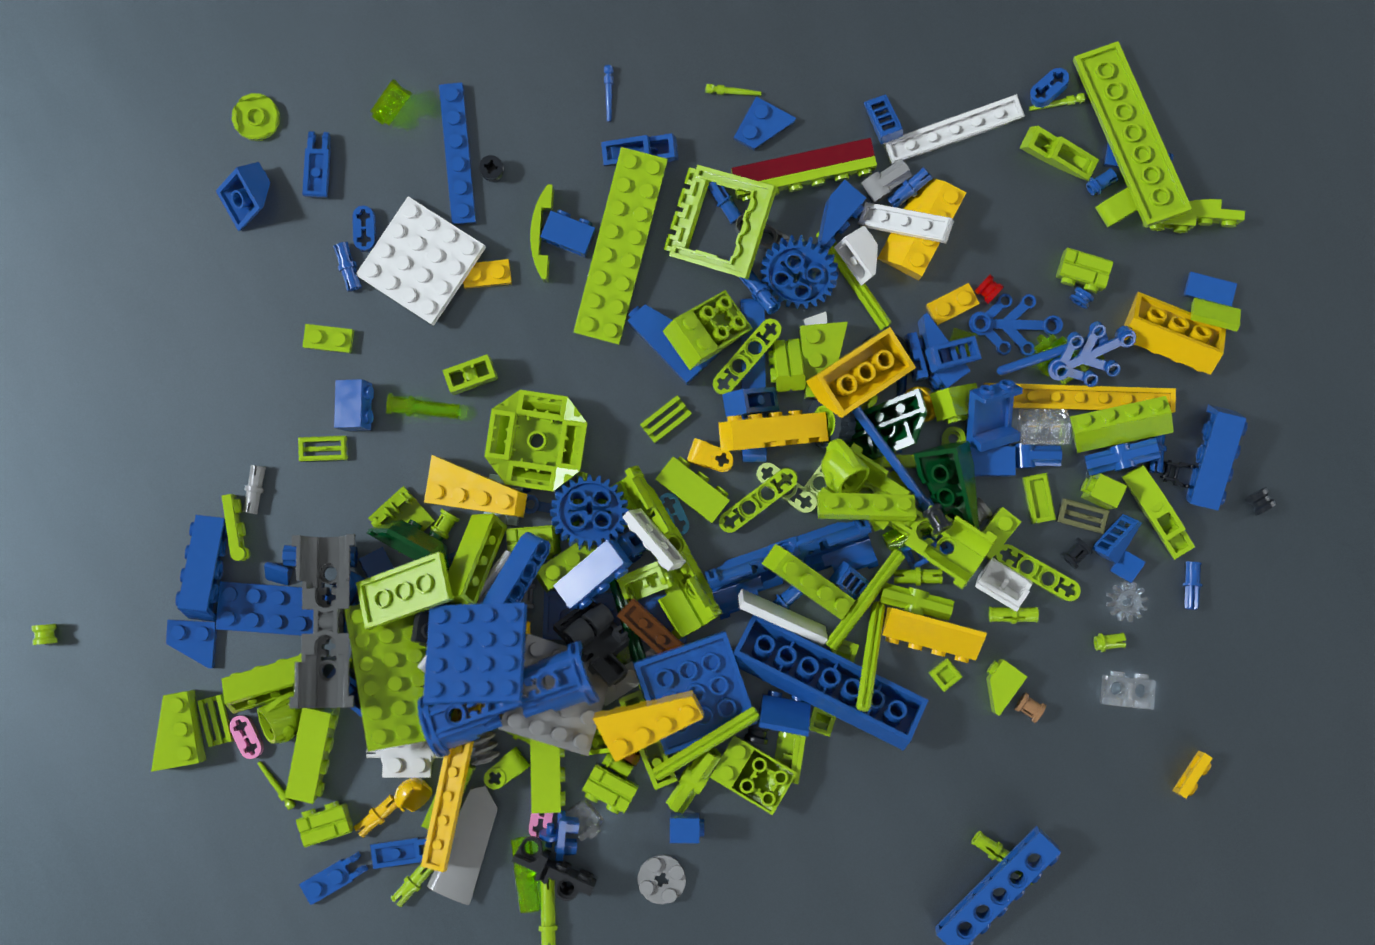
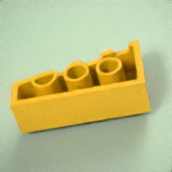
(773, 430)
(465, 489)
(642, 724)

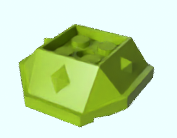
(517, 422)

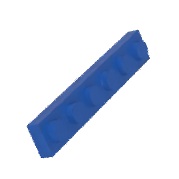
(457, 154)

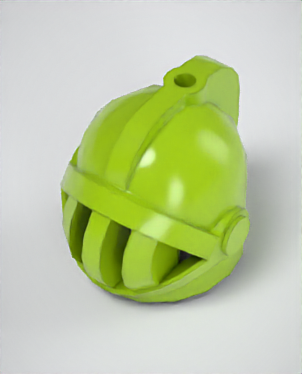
(840, 465)
(278, 720)

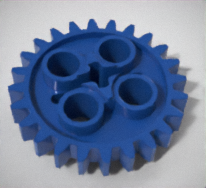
(811, 256)
(589, 493)

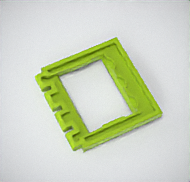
(751, 230)

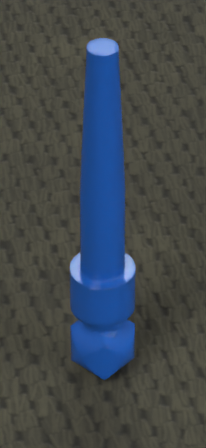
(608, 81)

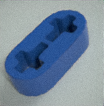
(1046, 84)
(358, 228)

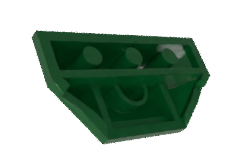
(897, 422)
(410, 540)

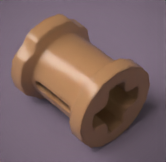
(1030, 707)

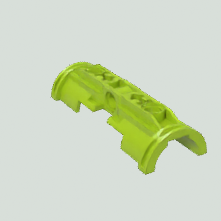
(968, 542)
(691, 600)

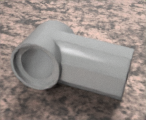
(881, 183)

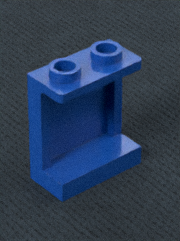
(991, 415)

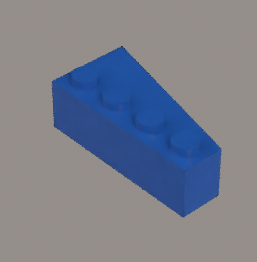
(1216, 457)
(202, 568)

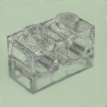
(1043, 426)
(1127, 695)

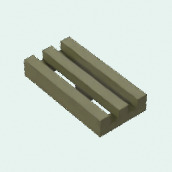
(1062, 511)

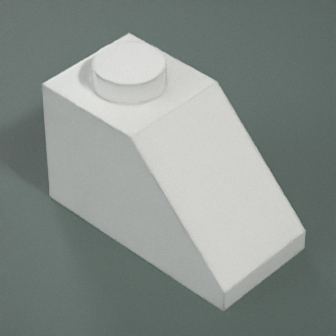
(859, 254)

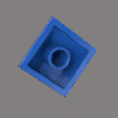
(244, 193)

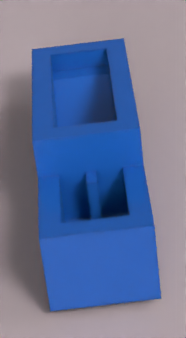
(661, 146)

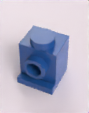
(632, 546)

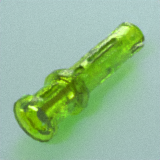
(411, 406)

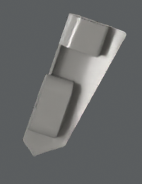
(468, 847)

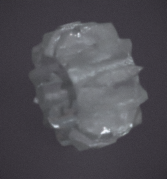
(1133, 607)

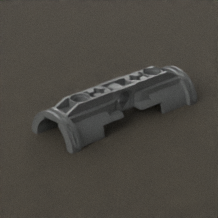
(312, 560)

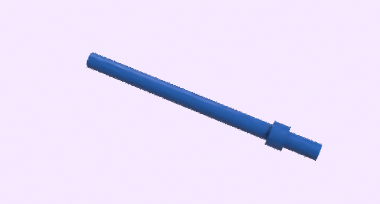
(924, 503)

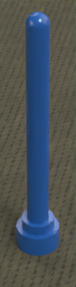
(1041, 357)

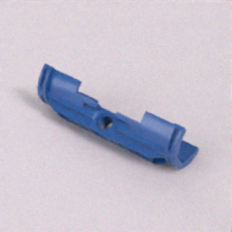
(817, 549)
(569, 690)

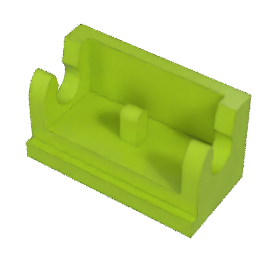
(645, 581)
(790, 751)

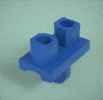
(563, 845)

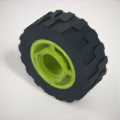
(837, 427)

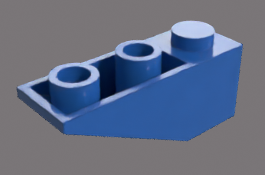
(838, 210)

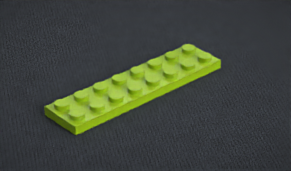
(1132, 134)
(620, 245)

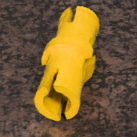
(376, 816)

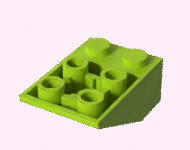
(706, 329)
(753, 774)

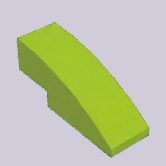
(1059, 153)

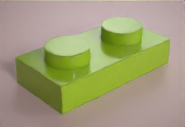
(328, 338)

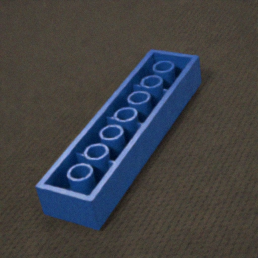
(827, 681)

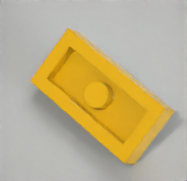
(489, 274)
(952, 304)
(1188, 782)

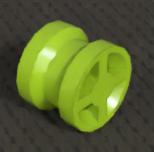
(44, 634)

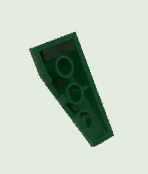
(950, 479)

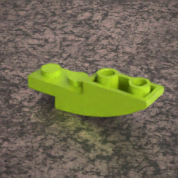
(1206, 213)
(1158, 511)

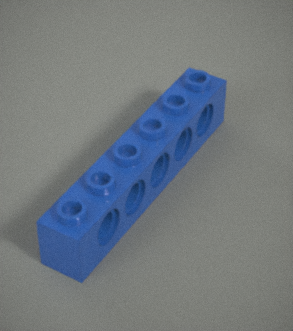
(999, 877)

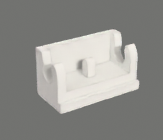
(1003, 584)

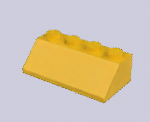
(913, 254)
(1173, 334)
(861, 373)
(933, 634)

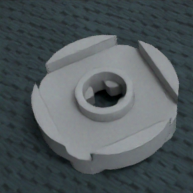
(654, 867)

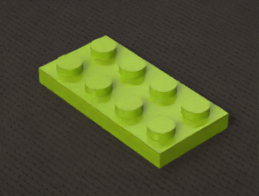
(404, 591)

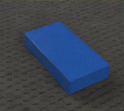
(1210, 289)

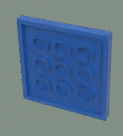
(475, 654)
(709, 671)

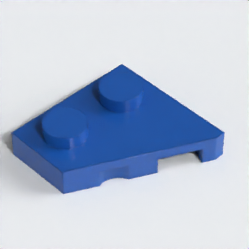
(761, 124)
(916, 348)
(194, 640)

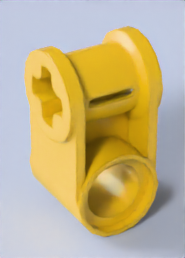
(705, 455)

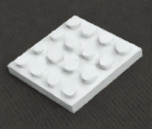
(420, 260)

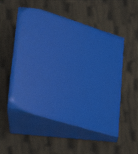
(1128, 566)
(278, 573)

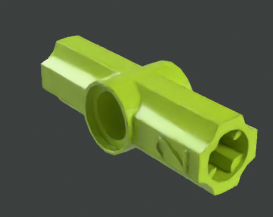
(916, 601)
(693, 780)

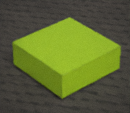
(945, 674)

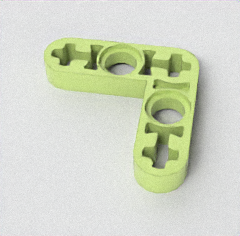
(807, 490)

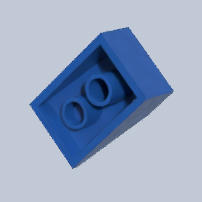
(931, 336)
(784, 713)

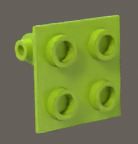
(401, 507)

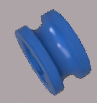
(1081, 298)

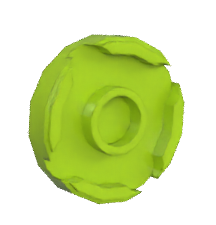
(255, 117)

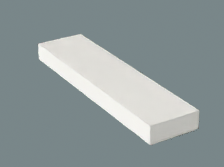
(906, 222)
(782, 617)

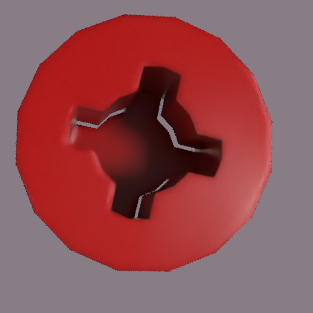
(989, 289)

